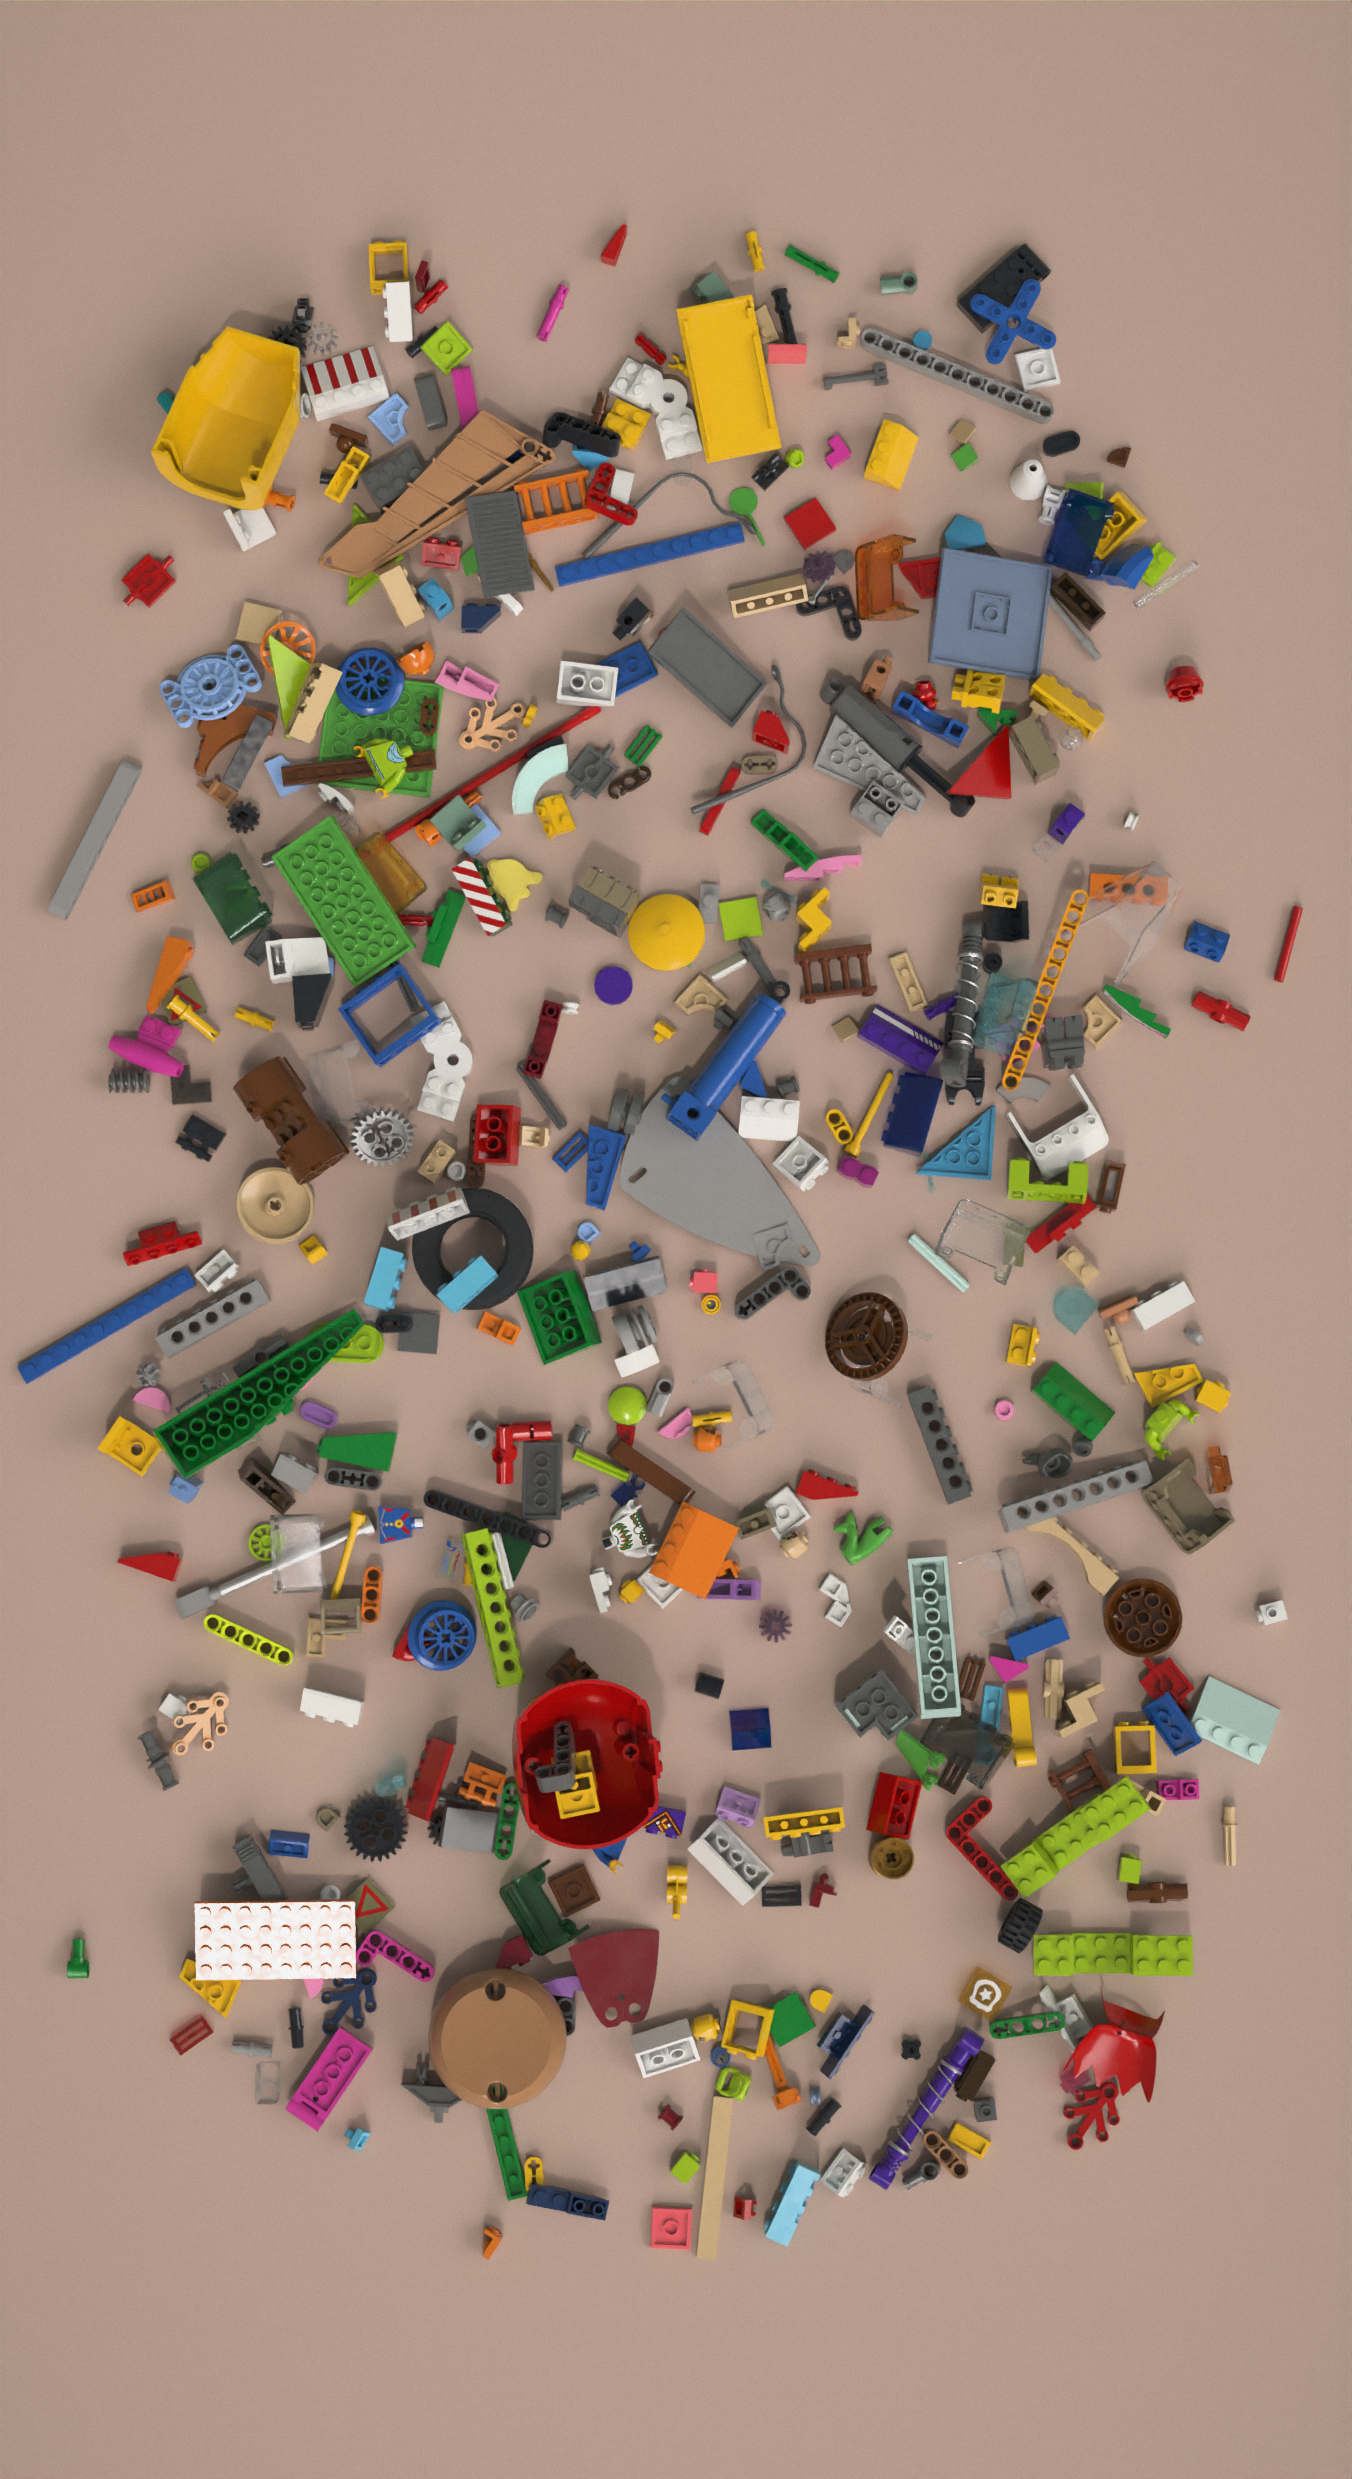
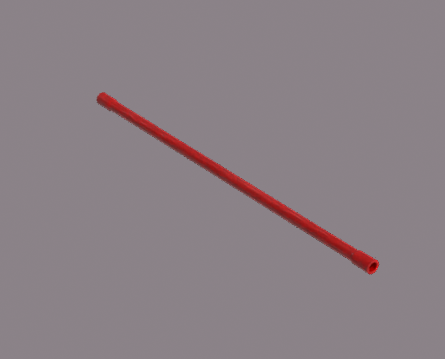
(584, 715)

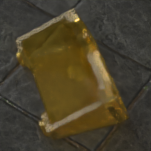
(391, 872)

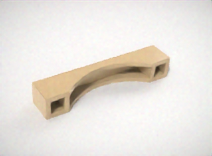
(1097, 1574)

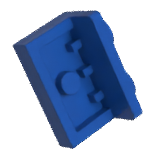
(1207, 942)

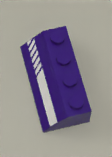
(900, 1040)

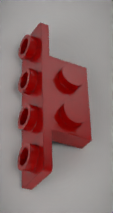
(1057, 1225)
(160, 1242)

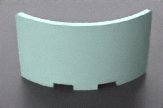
(535, 773)

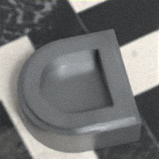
(844, 561)

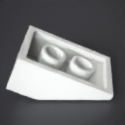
(586, 684)

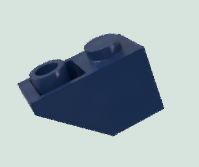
(478, 618)

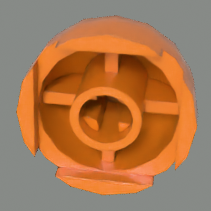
(417, 659)

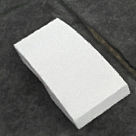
(621, 487)
(332, 795)
(637, 1360)

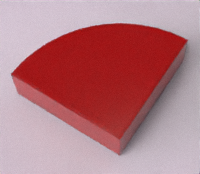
(626, 1433)

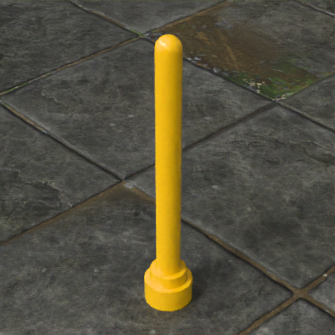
(853, 1148)
(356, 1520)

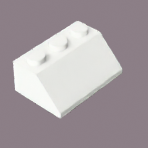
(768, 1119)
(331, 1706)
(665, 2048)

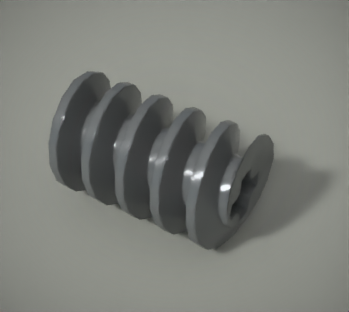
(129, 1080)

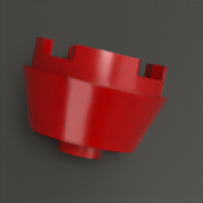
(1184, 683)

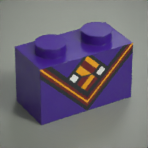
(667, 1821)

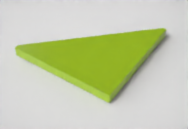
(359, 586)
(289, 677)

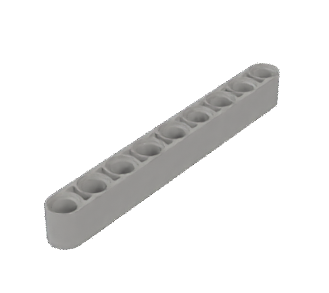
(94, 839)

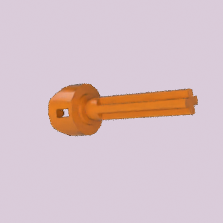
(430, 832)
(785, 2094)

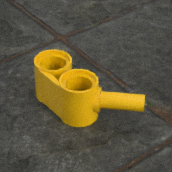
(676, 1887)

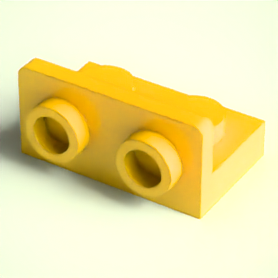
(1022, 1345)

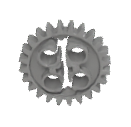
(397, 1128)

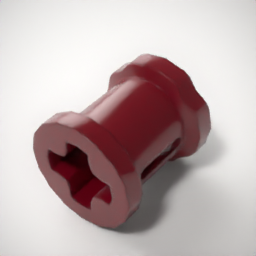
(670, 2117)

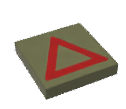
(188, 994)
(370, 1906)

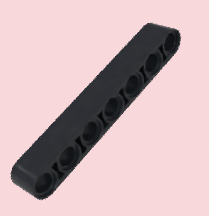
(478, 1518)

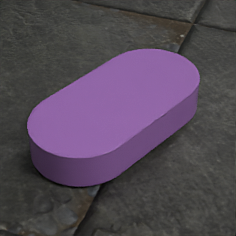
(318, 1415)

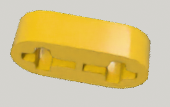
(528, 2172)

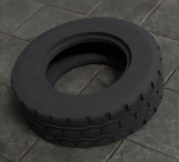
(517, 1258)

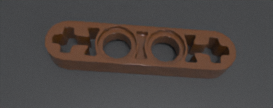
(470, 1174)

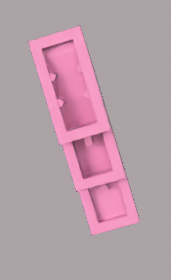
(824, 866)

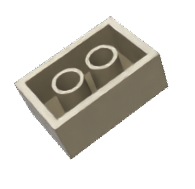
(1034, 749)

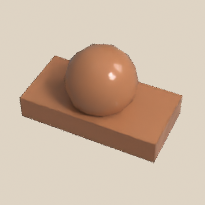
(1119, 1309)

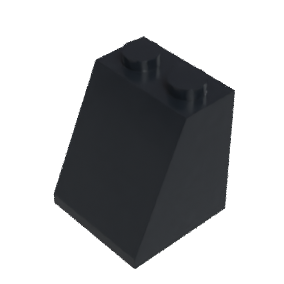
(311, 998)

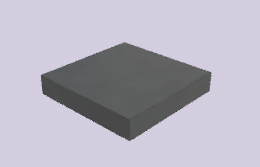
(423, 1334)

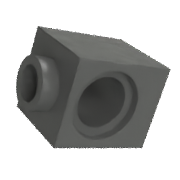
(984, 2109)

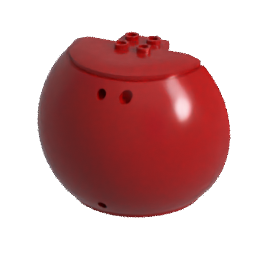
(623, 1752)

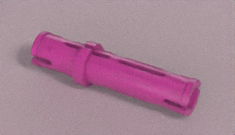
(556, 305)

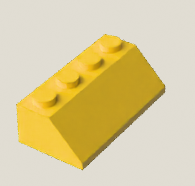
(1066, 706)

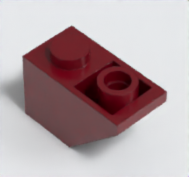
(514, 1952)

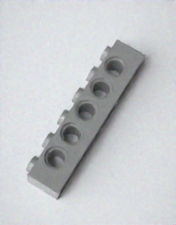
(172, 1348)

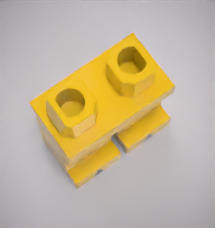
(979, 690)
(998, 895)

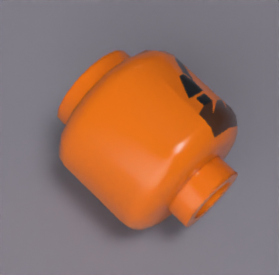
(707, 1439)

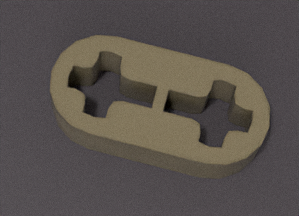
(759, 770)

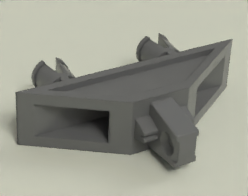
(436, 2096)

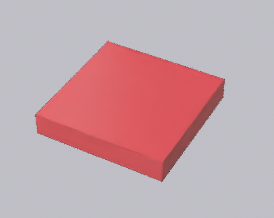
(787, 353)
(671, 2227)

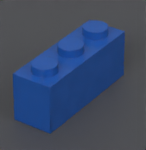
(1037, 1637)

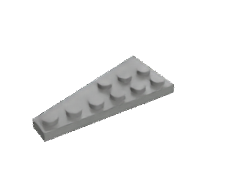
(858, 764)

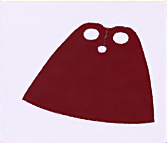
(614, 1966)

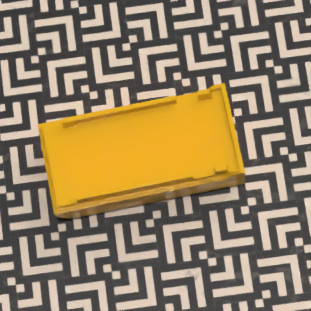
(728, 378)

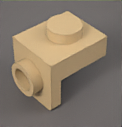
(853, 331)
(533, 1136)

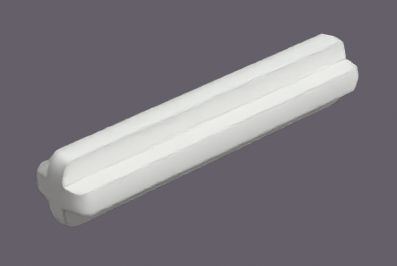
(502, 1562)

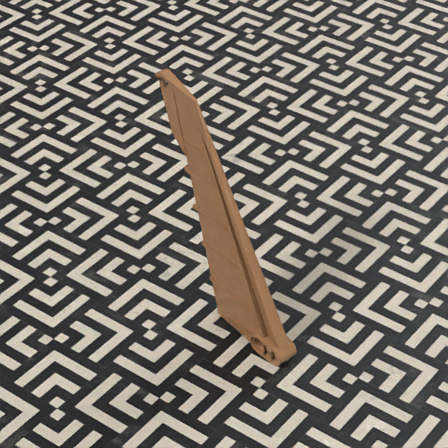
(462, 463)

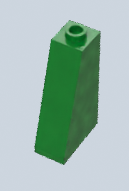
(363, 1450)

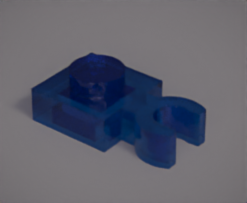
(626, 1493)

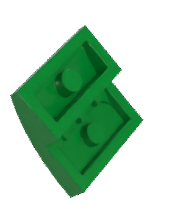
(790, 2019)

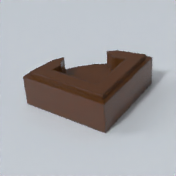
(1119, 457)

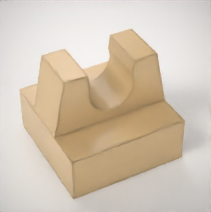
(1038, 710)

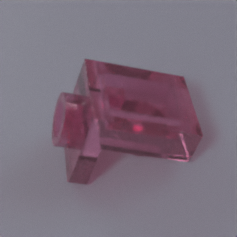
(1070, 2084)

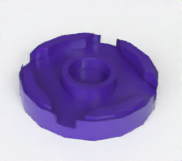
(613, 985)

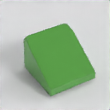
(964, 457)

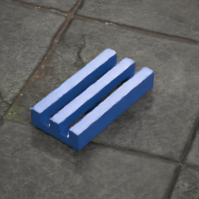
(566, 1147)

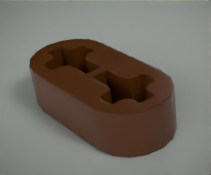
(425, 717)

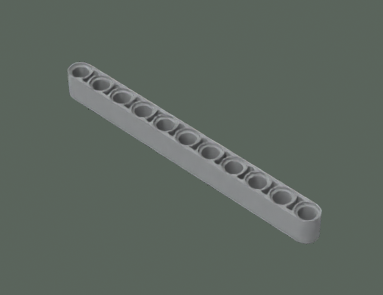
(961, 384)

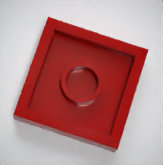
(810, 524)

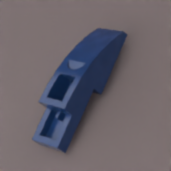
(567, 2201)

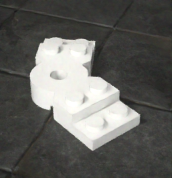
(674, 421)
(445, 1084)

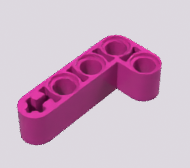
(397, 1959)

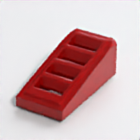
(613, 249)

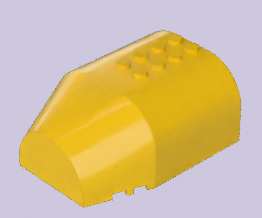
(232, 420)

